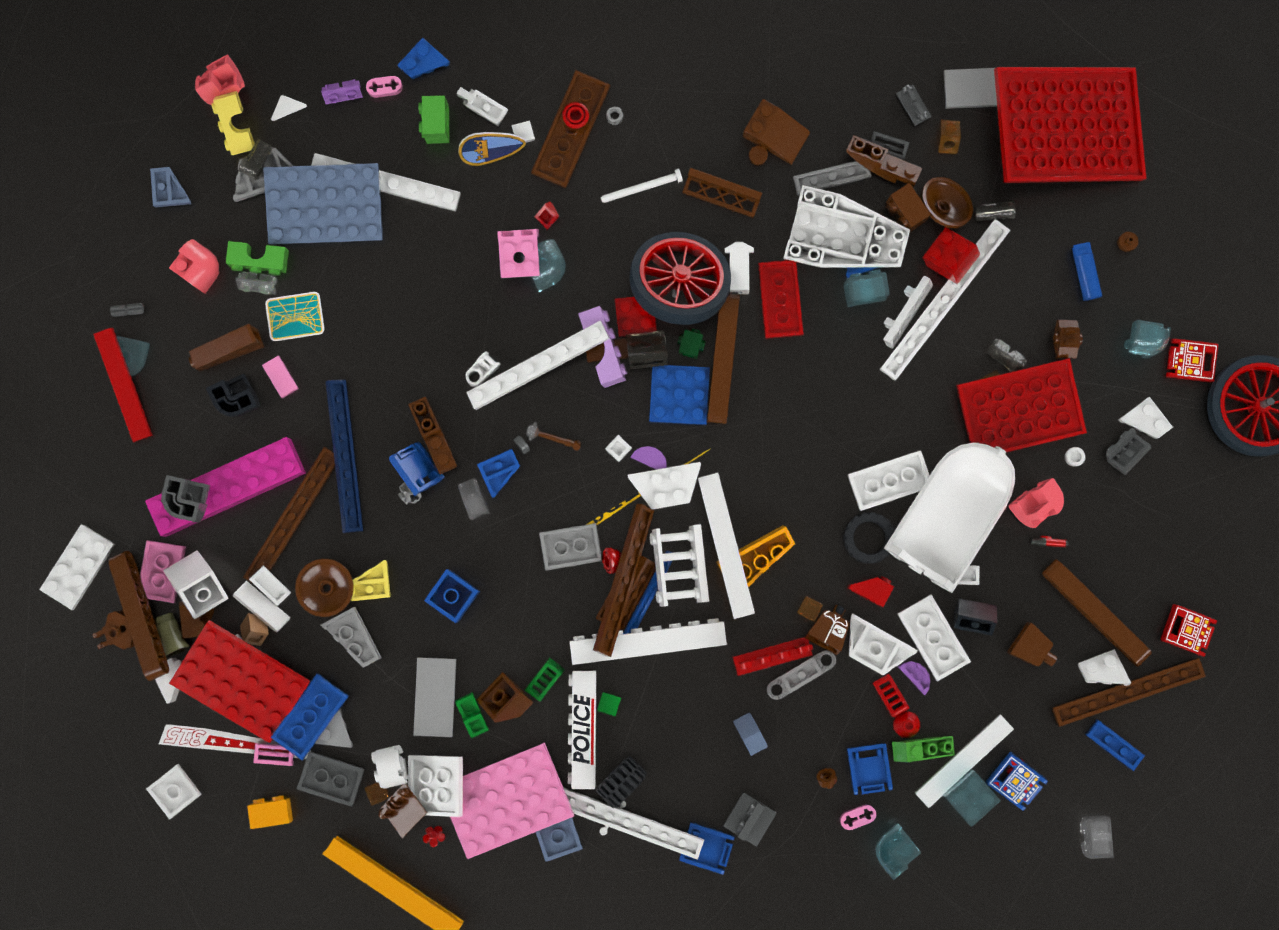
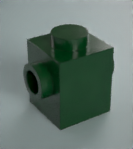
(691, 343)

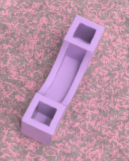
(609, 369)

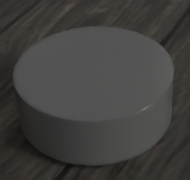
(521, 444)

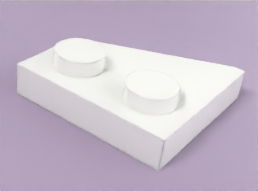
(1147, 419)

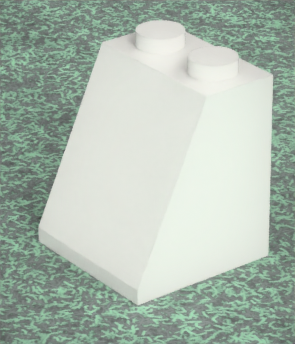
(196, 584)

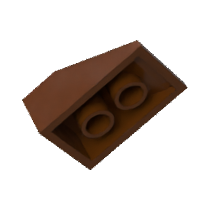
(776, 132)

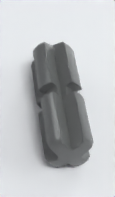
(123, 310)

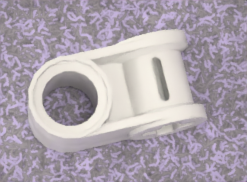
(482, 368)

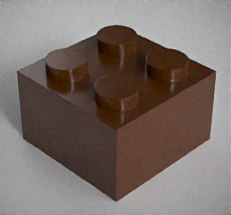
(907, 208)

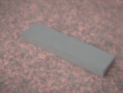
(832, 176)

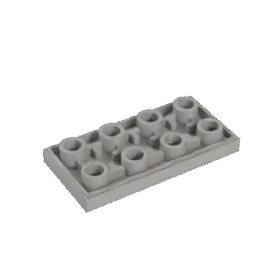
(435, 697)

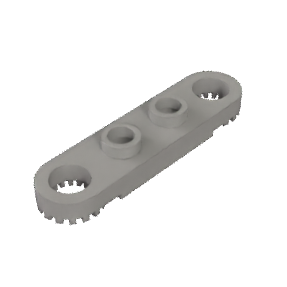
(801, 674)

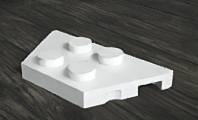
(667, 485)
(875, 647)

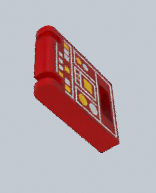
(1189, 360)
(1193, 631)

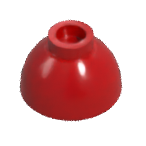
(575, 115)
(611, 559)
(906, 724)

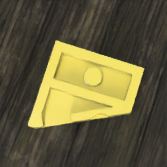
(372, 583)

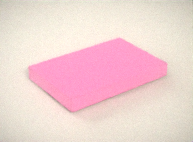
(156, 559)

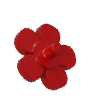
(433, 835)

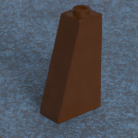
(225, 348)

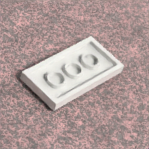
(889, 480)
(77, 567)
(934, 637)

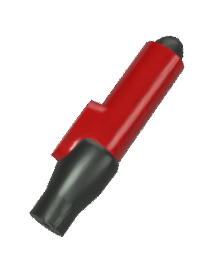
(1048, 541)

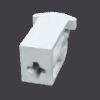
(739, 267)

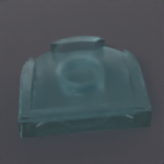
(134, 353)

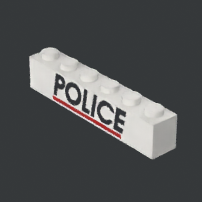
(583, 729)

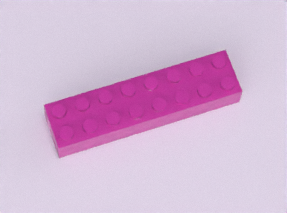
(236, 483)

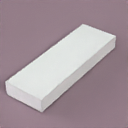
(261, 606)

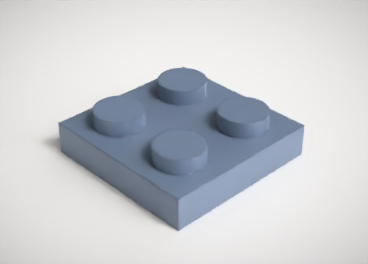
(559, 839)

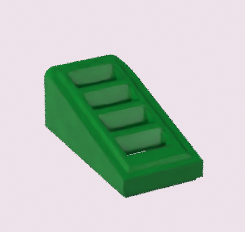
(553, 666)

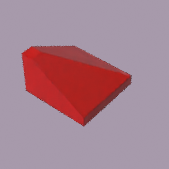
(547, 215)

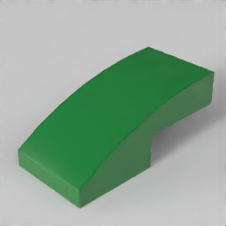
(471, 715)

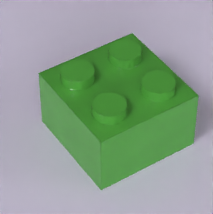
(435, 119)

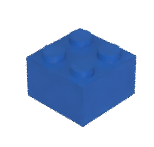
(452, 596)

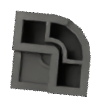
(185, 498)

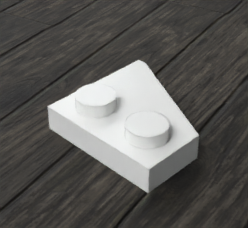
(1104, 669)

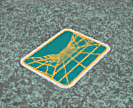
(294, 316)

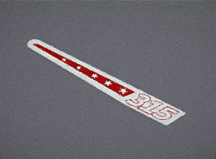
(213, 740)

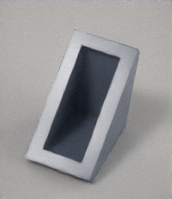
(750, 733)

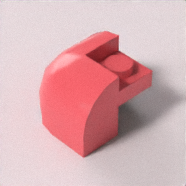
(219, 79)
(196, 265)
(1038, 503)

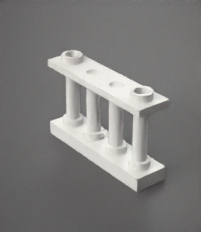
(695, 554)

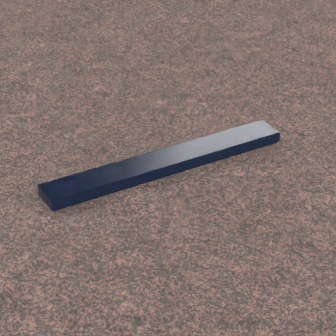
(344, 456)

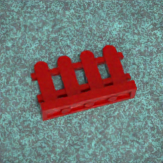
(772, 656)

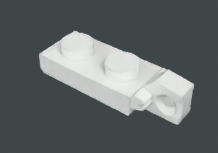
(483, 105)

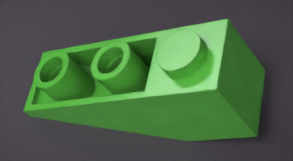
(923, 749)

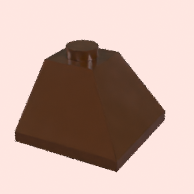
(504, 699)

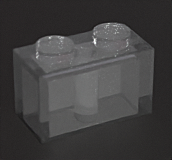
(1097, 837)

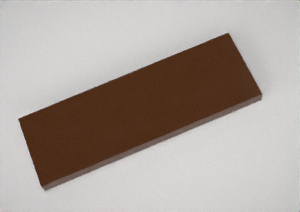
(564, 144)

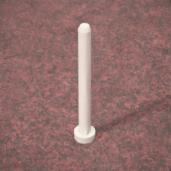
(643, 186)

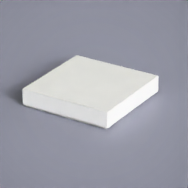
(173, 791)

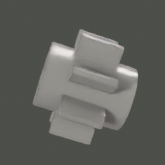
(407, 496)

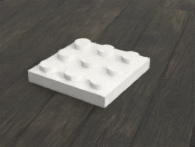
(437, 783)

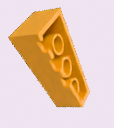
(763, 552)

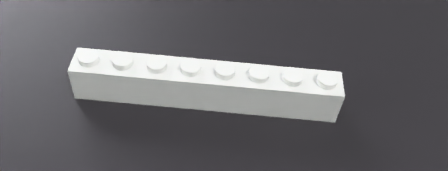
(652, 641)

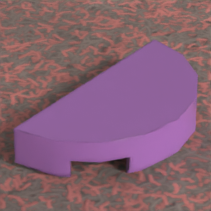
(650, 456)
(917, 675)

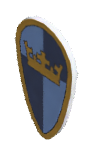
(489, 147)

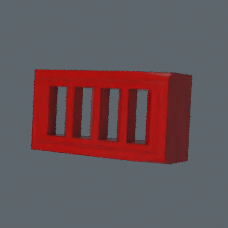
(898, 710)

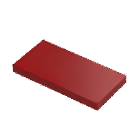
(780, 299)

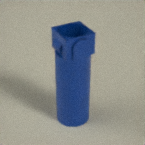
(1086, 271)

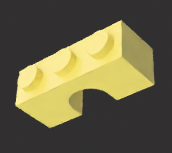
(236, 140)

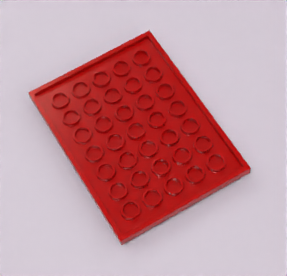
(1069, 124)

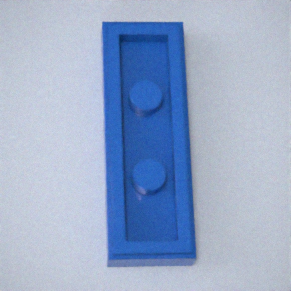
(1115, 745)

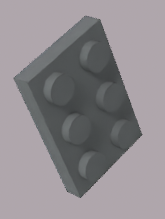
(330, 778)

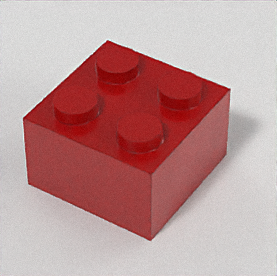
(951, 255)

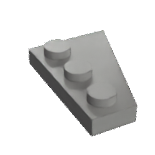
(353, 636)

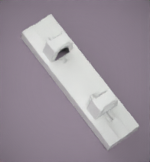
(916, 298)

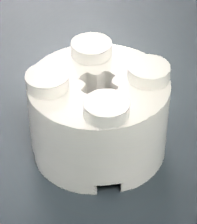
(390, 767)

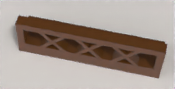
(725, 186)
(643, 576)

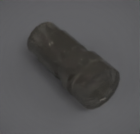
(993, 211)

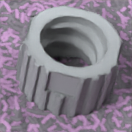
(614, 110)

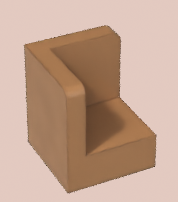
(253, 630)

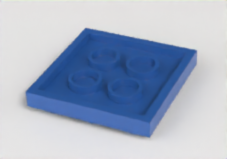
(679, 394)

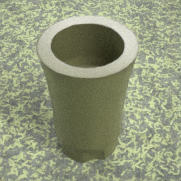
(170, 635)

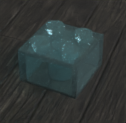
(866, 288)
(971, 797)

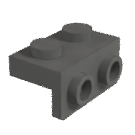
(1127, 451)

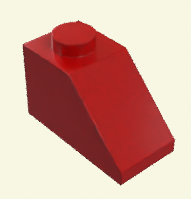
(874, 589)

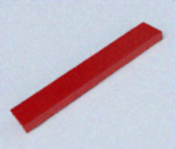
(122, 384)

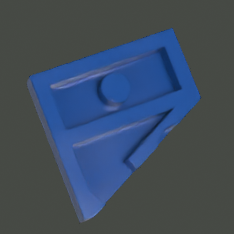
(422, 60)
(498, 470)

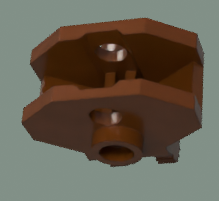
(1067, 339)
(115, 631)

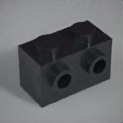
(975, 617)

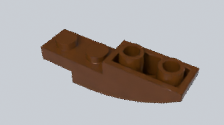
(882, 164)
(433, 435)

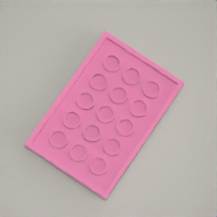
(510, 801)

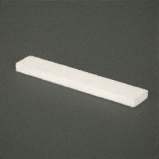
(964, 760)

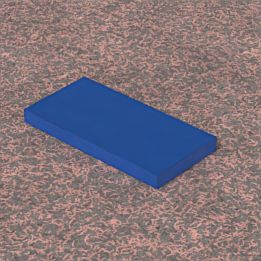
(309, 716)

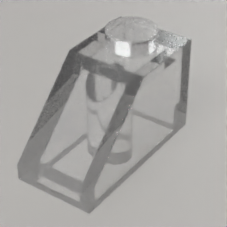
(473, 499)

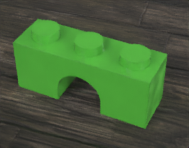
(273, 260)

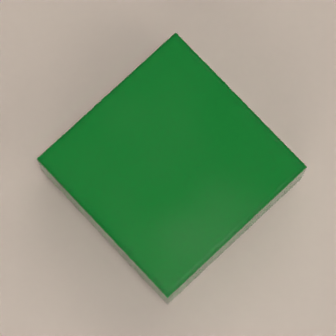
(609, 704)

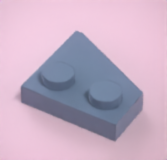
(167, 188)

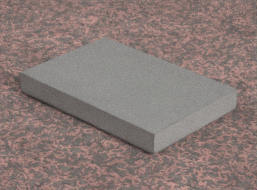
(969, 88)
(570, 546)

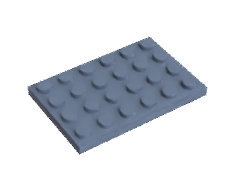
(323, 203)

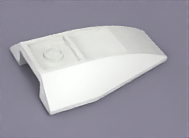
(843, 233)

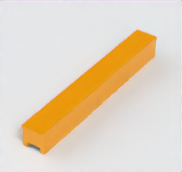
(391, 886)

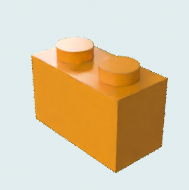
(270, 813)

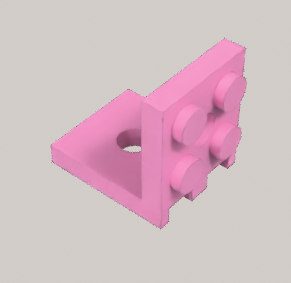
(518, 241)

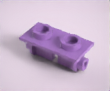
(333, 93)

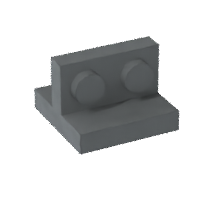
(749, 819)

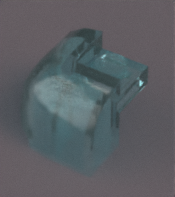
(550, 265)
(1147, 338)
(895, 851)

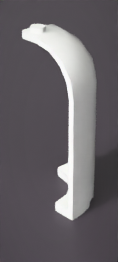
(954, 513)

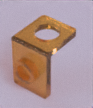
(950, 132)

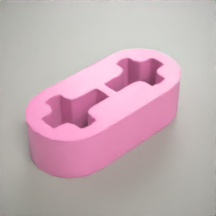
(383, 82)
(860, 821)

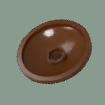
(947, 202)
(311, 584)

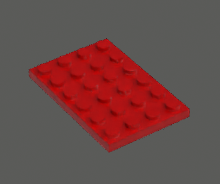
(1023, 407)
(239, 681)

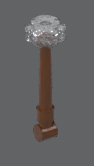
(533, 432)

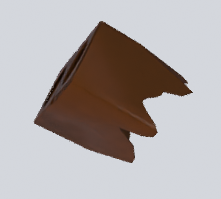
(192, 627)

